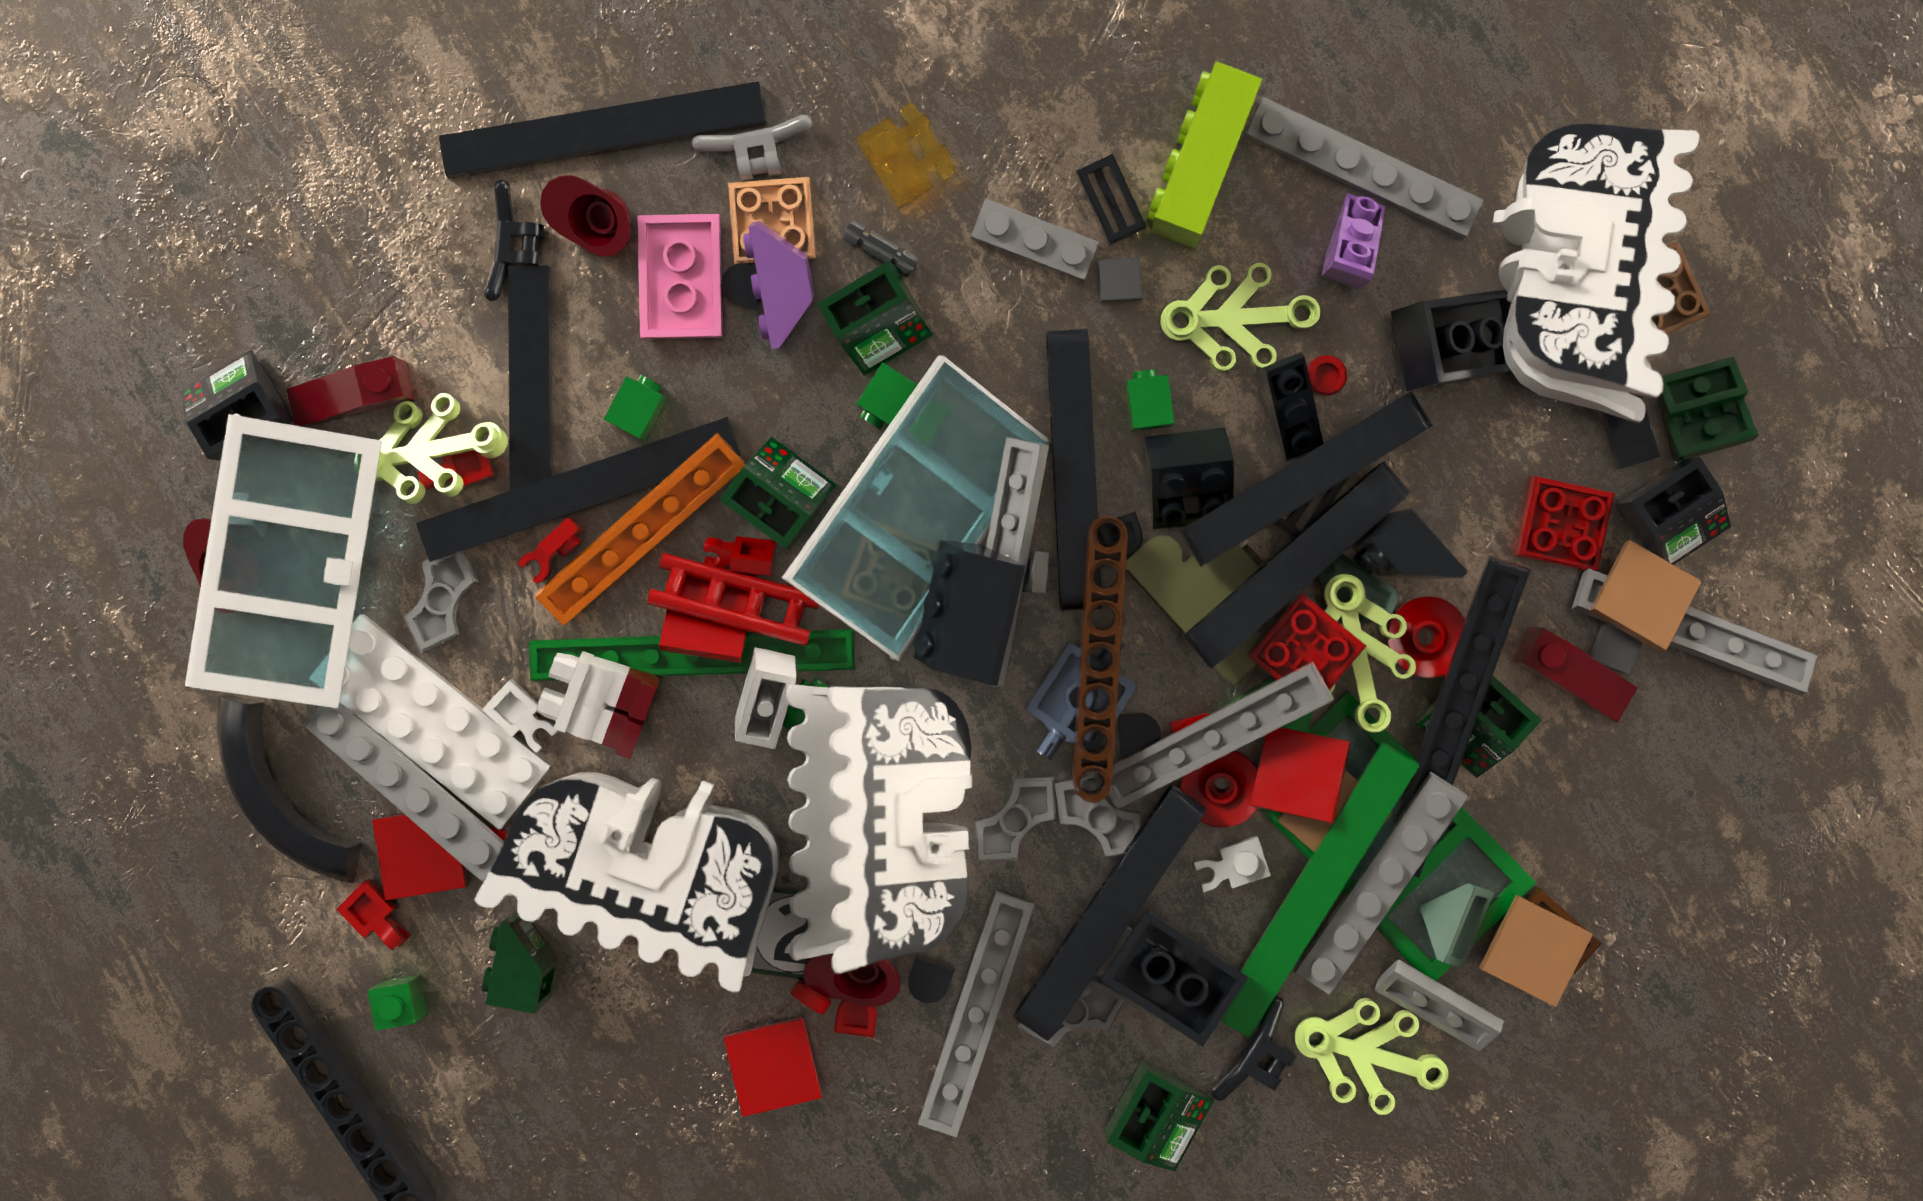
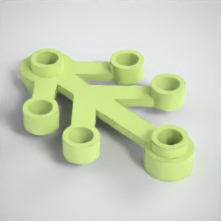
(1231, 317)
(424, 448)
(1361, 669)
(1364, 1052)

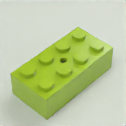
(1207, 149)

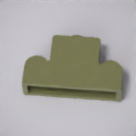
(1190, 591)

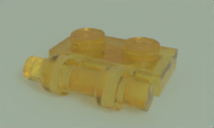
(895, 163)

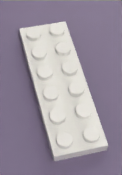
(437, 725)

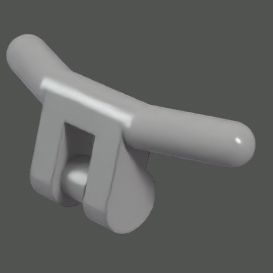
(763, 138)

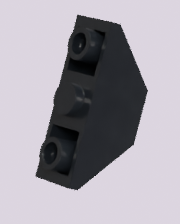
(1290, 405)

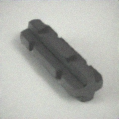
(880, 247)

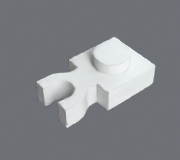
(516, 711)
(1239, 863)

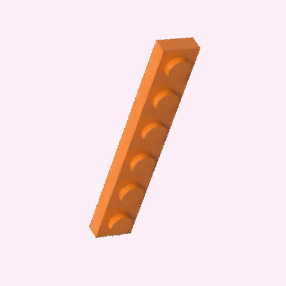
(640, 529)

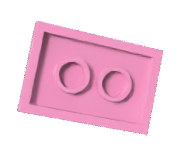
(680, 276)

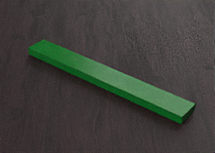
(824, 652)
(1319, 885)

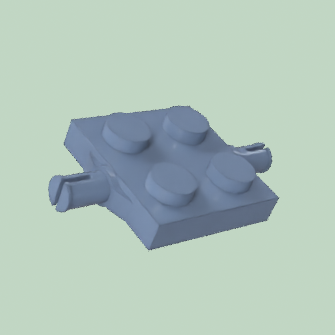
(1057, 699)

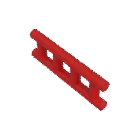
(711, 609)

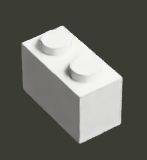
(764, 698)

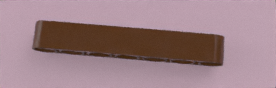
(1104, 678)

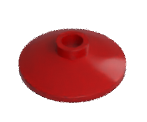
(1445, 626)
(1228, 805)

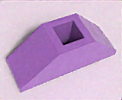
(1354, 242)
(781, 281)

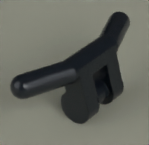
(505, 232)
(1248, 1063)

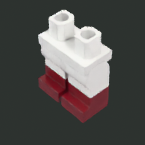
(602, 700)

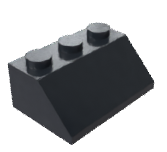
(1405, 548)
(969, 611)

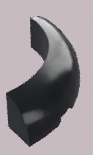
(266, 803)

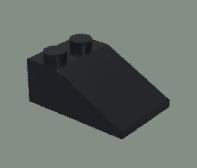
(1452, 339)
(1174, 977)

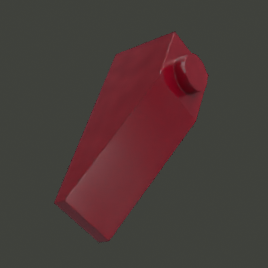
(351, 392)
(1574, 672)

